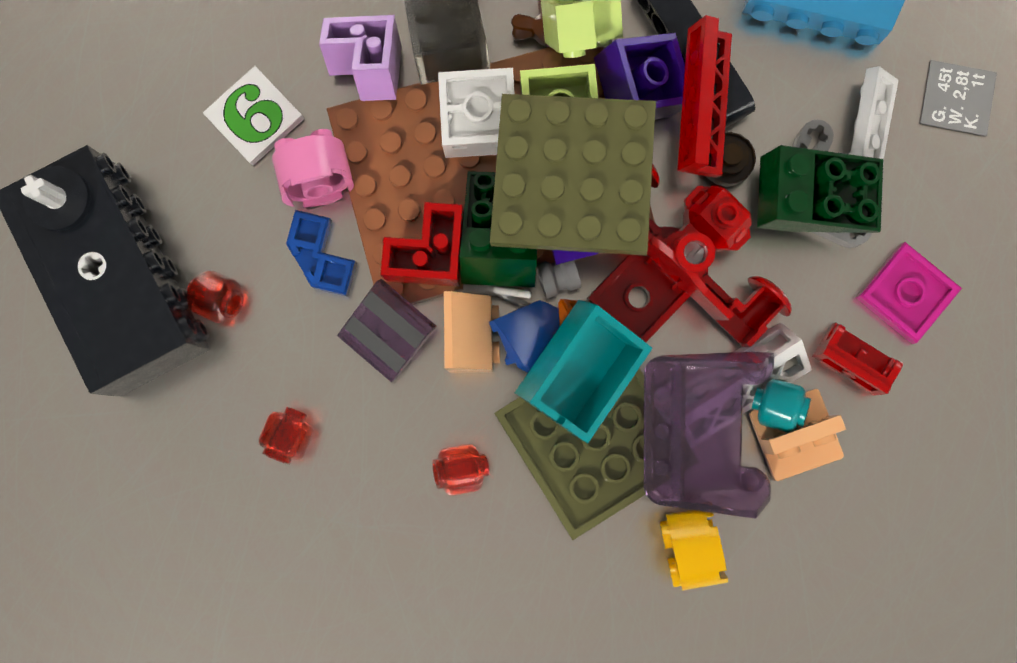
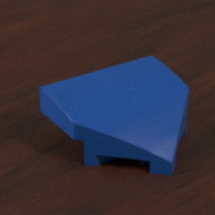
(527, 332)

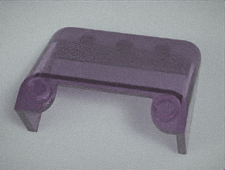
(697, 432)

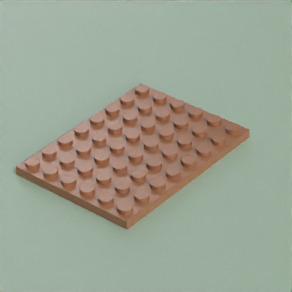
(401, 163)

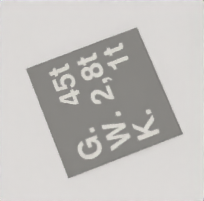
(958, 98)

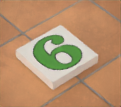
(253, 115)

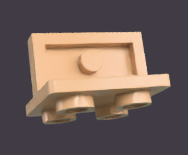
(805, 446)

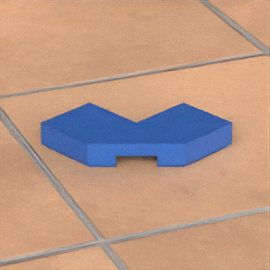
(307, 244)

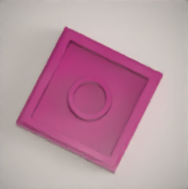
(908, 293)

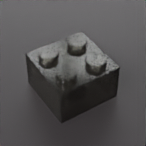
(446, 37)

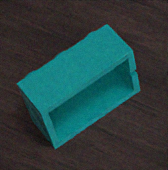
(583, 370)

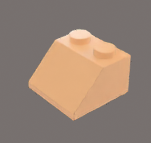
(468, 333)

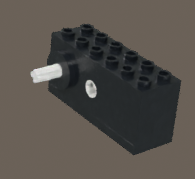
(102, 272)

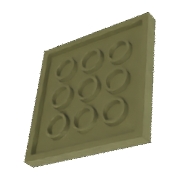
(573, 174)
(578, 477)

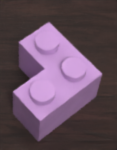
(367, 50)

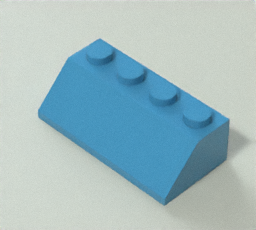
(861, 20)

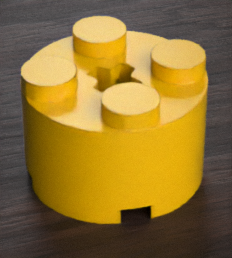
(696, 550)

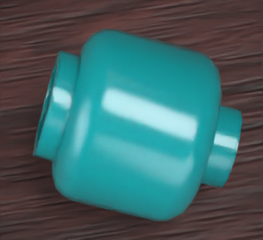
(781, 405)

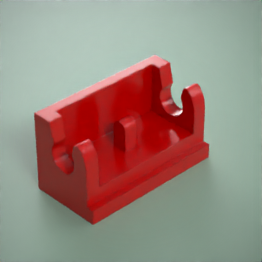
(857, 360)

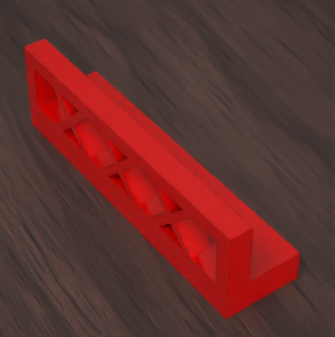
(698, 99)

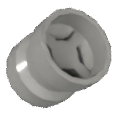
(558, 277)

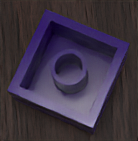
(644, 70)

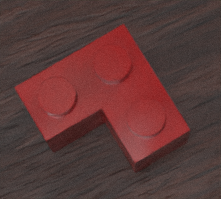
(432, 259)

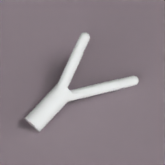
(508, 294)

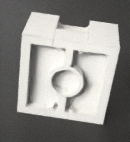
(472, 110)

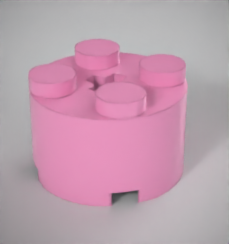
(312, 169)

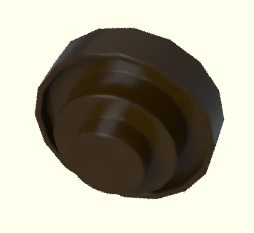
(737, 160)

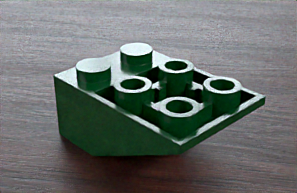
(819, 191)
(478, 259)

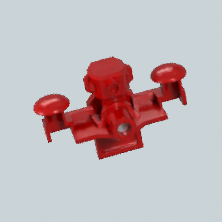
(679, 269)

